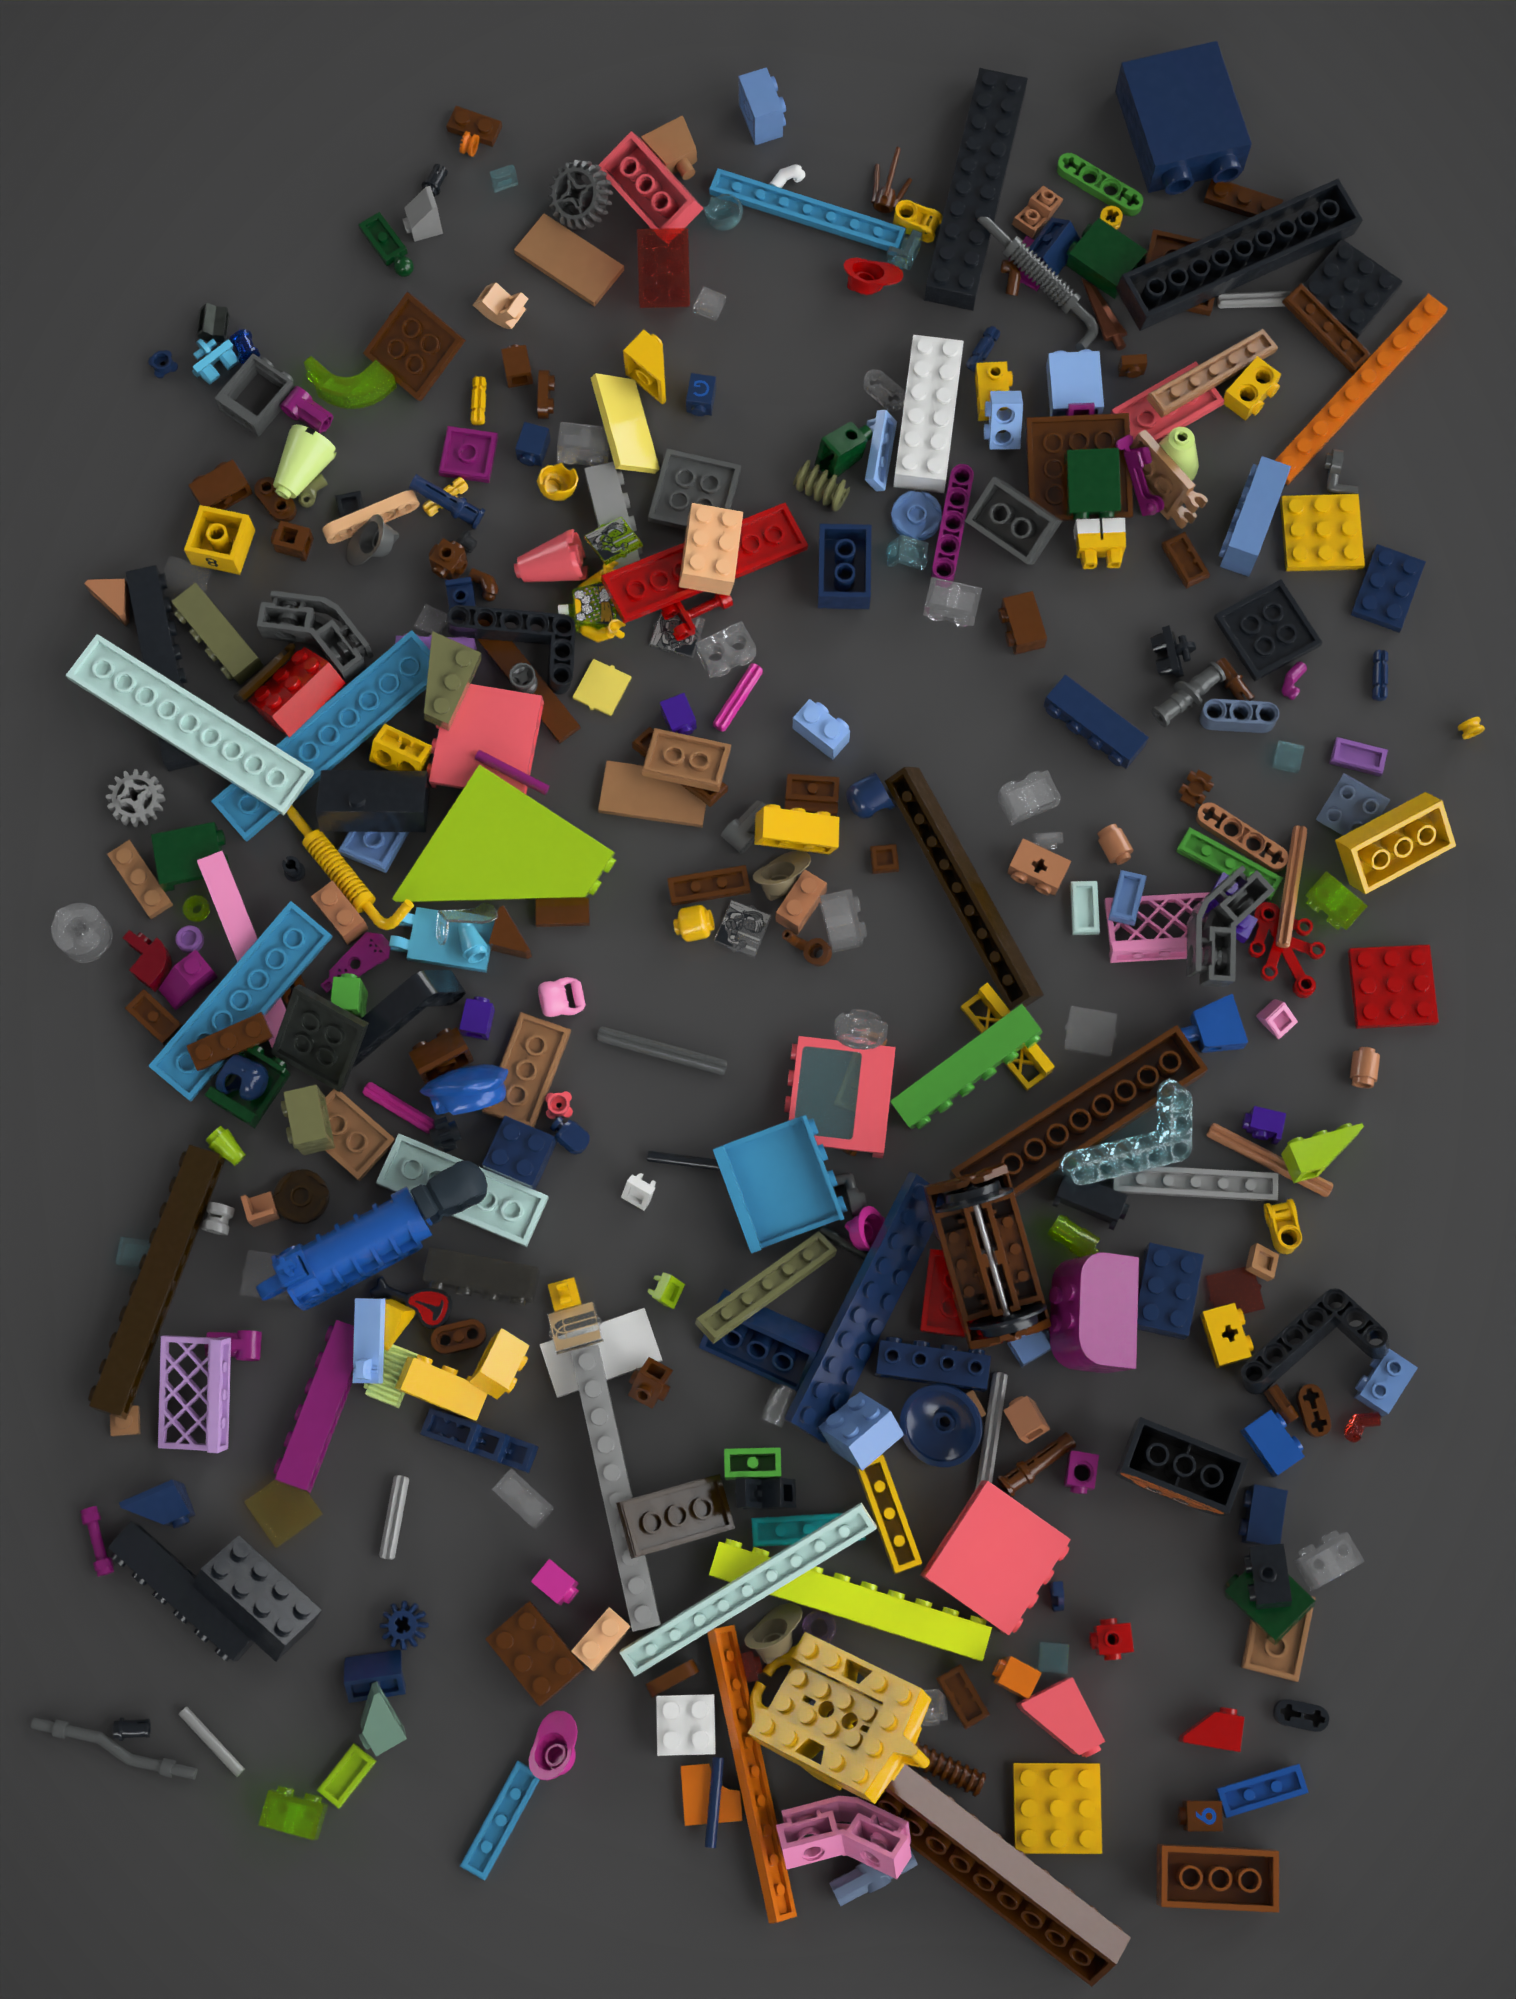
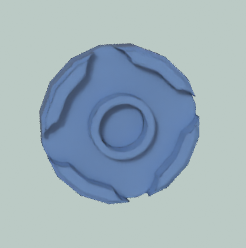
(916, 515)

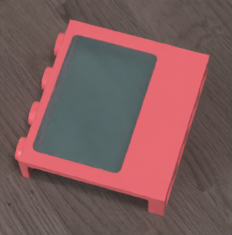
(843, 1092)

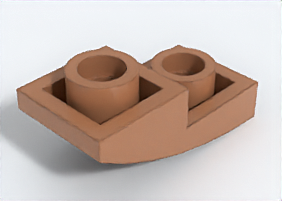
(1037, 212)

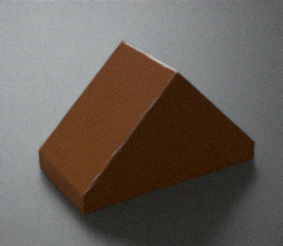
(507, 938)

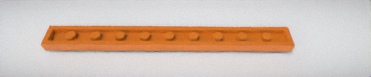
(1361, 385)
(751, 1775)

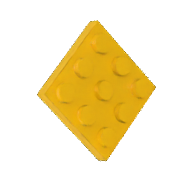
(1322, 532)
(1057, 1808)

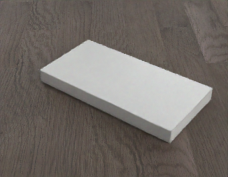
(625, 1347)

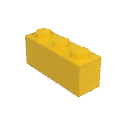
(796, 829)
(441, 1387)

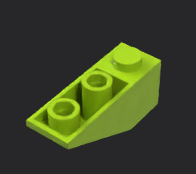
(1313, 1155)

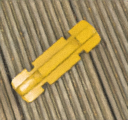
(478, 400)
(459, 487)

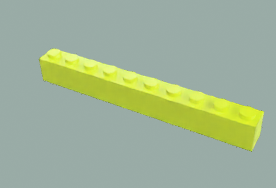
(864, 1604)

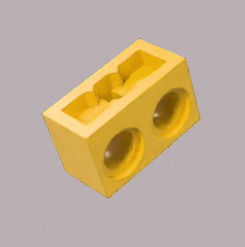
(1248, 386)
(399, 751)

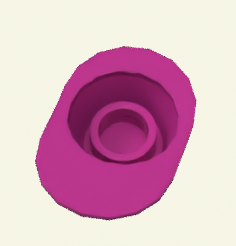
(864, 1228)
(554, 1746)

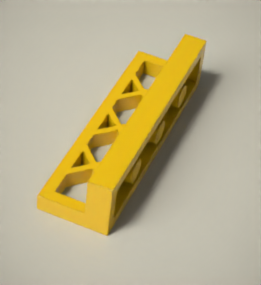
(997, 1007)

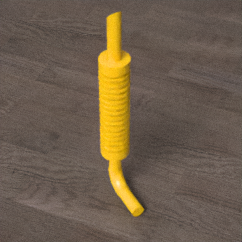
(343, 875)

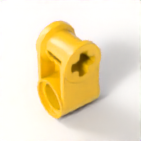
(918, 219)
(1281, 1220)

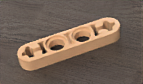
(388, 508)

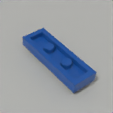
(1262, 1790)

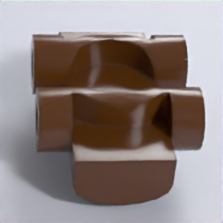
(1194, 792)

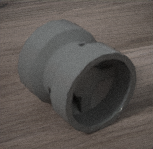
(521, 674)

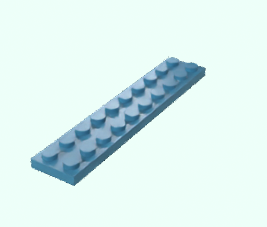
(340, 726)

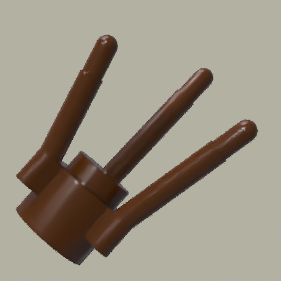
(885, 198)

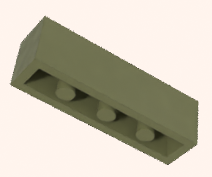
(217, 633)

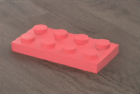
(1145, 417)

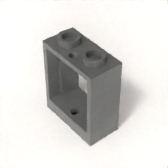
(226, 397)

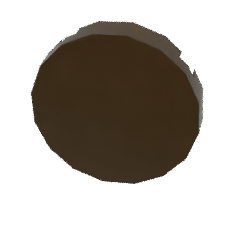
(301, 1196)

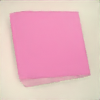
(1277, 1018)

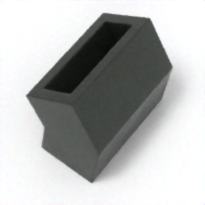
(213, 323)

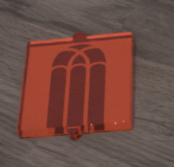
(1236, 1287)

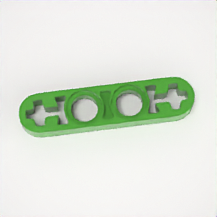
(1102, 180)

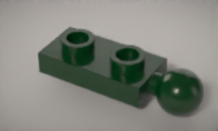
(387, 244)

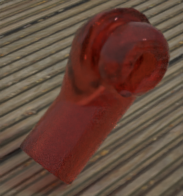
(1358, 1423)

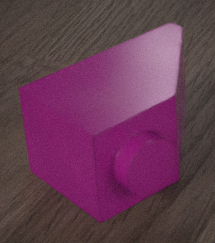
(187, 979)

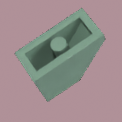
(380, 1723)

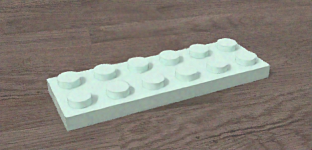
(506, 1210)

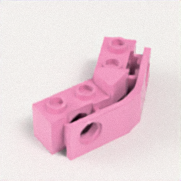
(871, 1838)

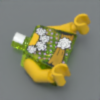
(593, 609)

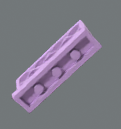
(217, 1393)

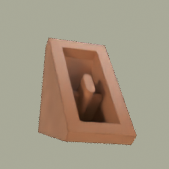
(113, 596)

